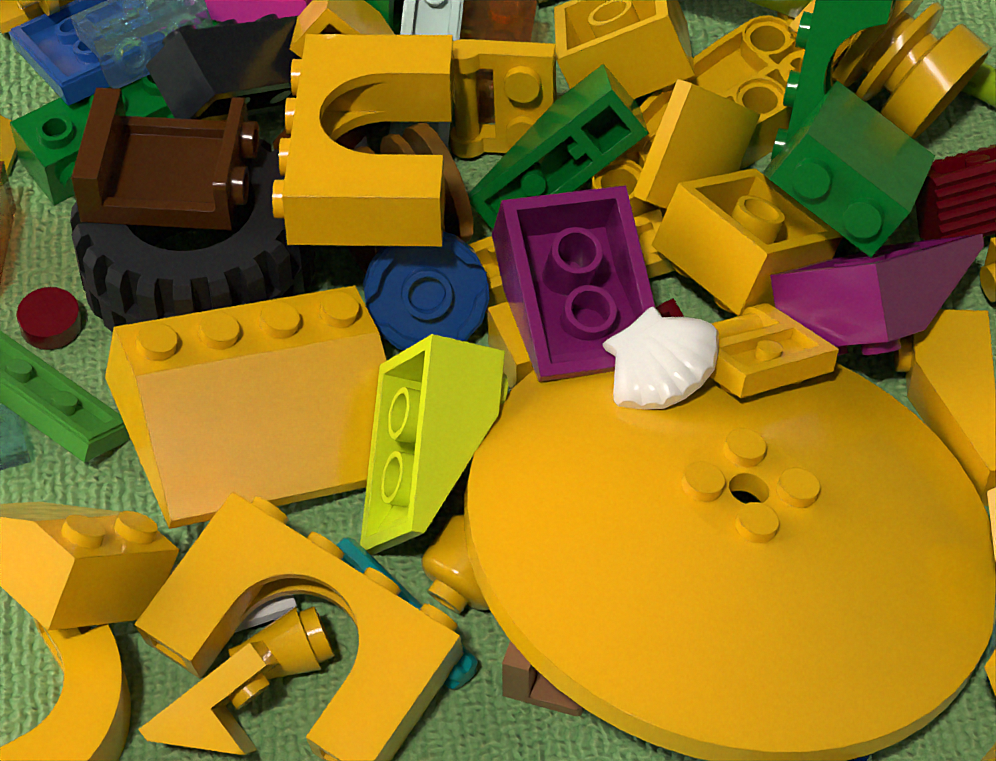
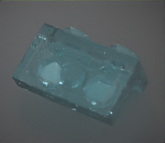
(132, 32)

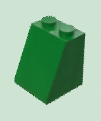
(852, 169)

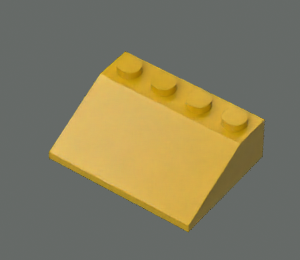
(250, 400)

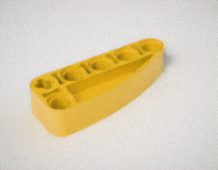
(743, 66)

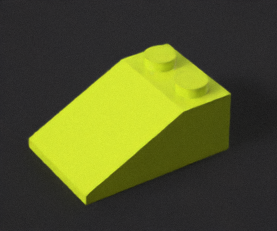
(426, 426)

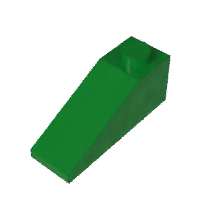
(565, 145)

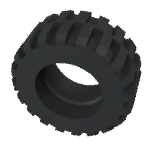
(136, 282)

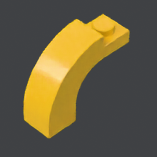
(93, 705)

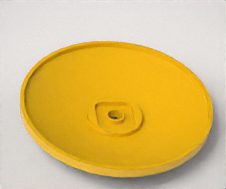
(723, 623)

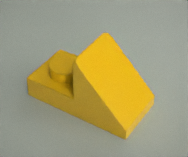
(200, 714)

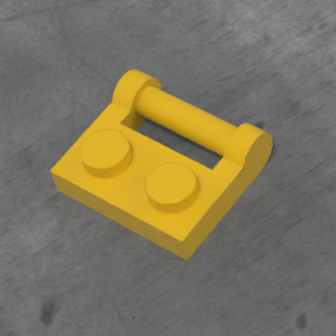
(522, 92)
(768, 352)

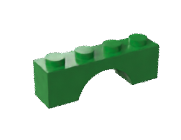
(820, 36)

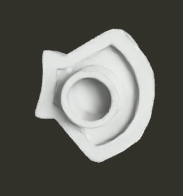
(661, 359)

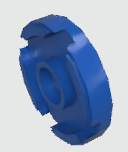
(426, 291)

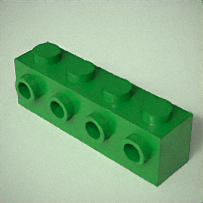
(53, 133)

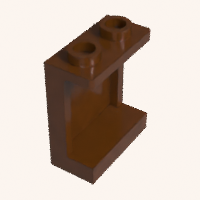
(162, 167)

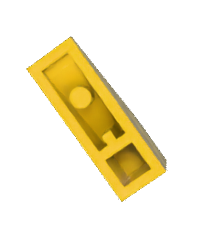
(955, 389)

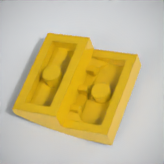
(695, 140)

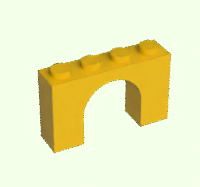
(353, 195)
(255, 557)

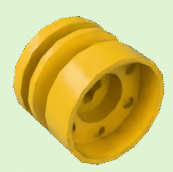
(912, 65)

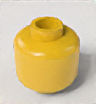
(450, 569)

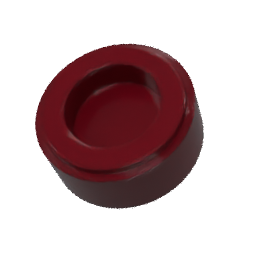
(49, 318)

